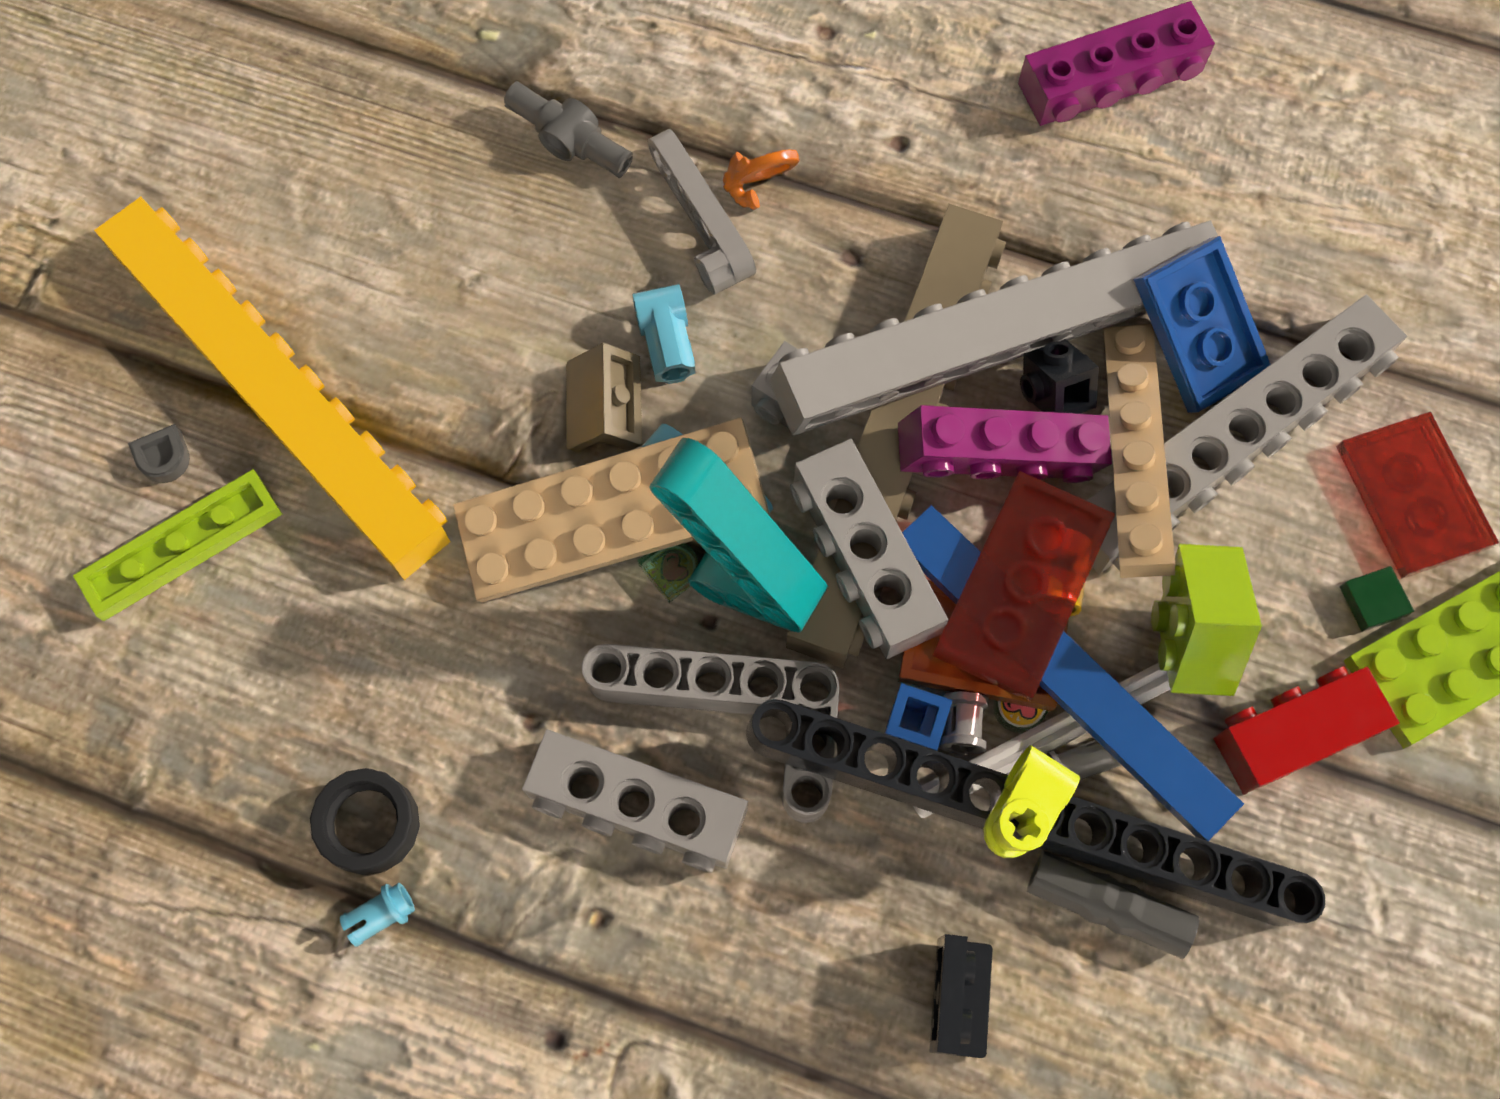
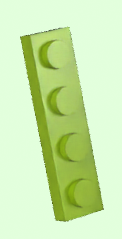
(177, 545)

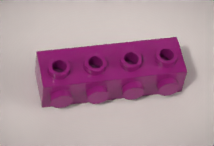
(1115, 63)
(1003, 442)

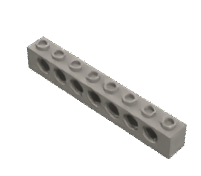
(1359, 331)

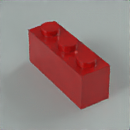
(1304, 727)

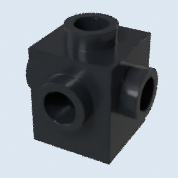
(1060, 379)

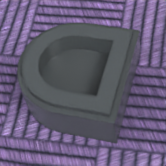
(161, 454)

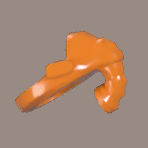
(745, 171)

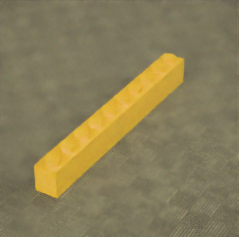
(275, 389)

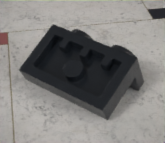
(961, 997)

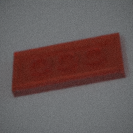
(1024, 586)

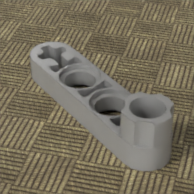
(728, 256)

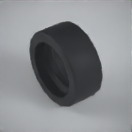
(331, 799)

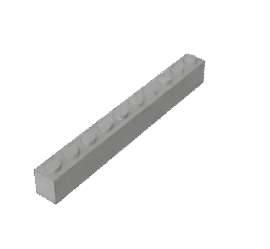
(973, 334)

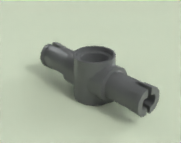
(568, 129)

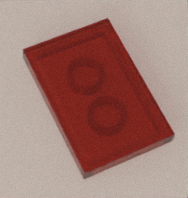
(1416, 495)

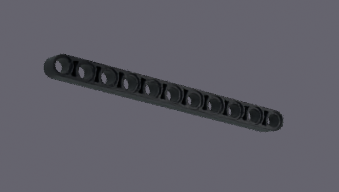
(1110, 828)

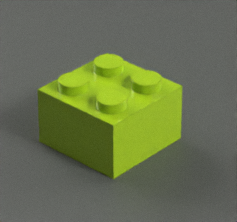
(1206, 620)

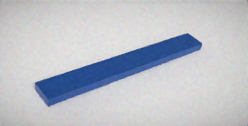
(1093, 698)

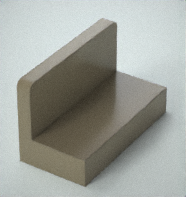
(603, 399)

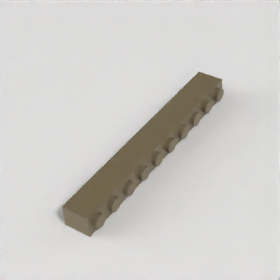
(955, 267)

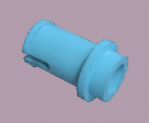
(379, 913)

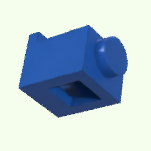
(918, 716)

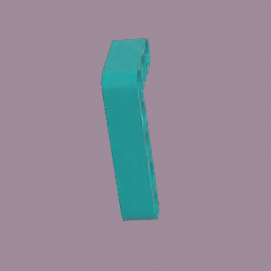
(747, 555)

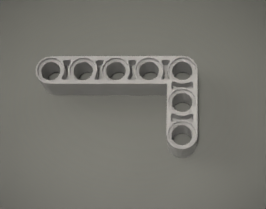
(732, 697)

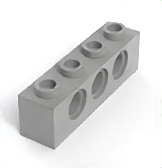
(844, 475)
(565, 759)

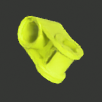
(1034, 797)

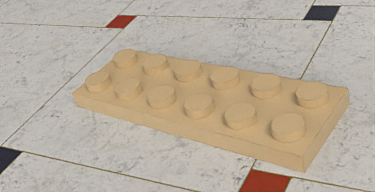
(585, 515)

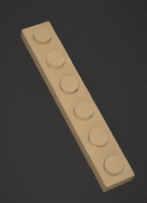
(1138, 453)

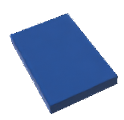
(1203, 324)

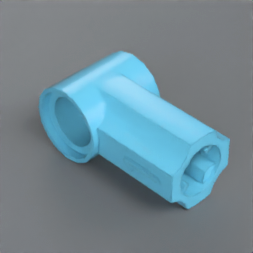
(663, 323)

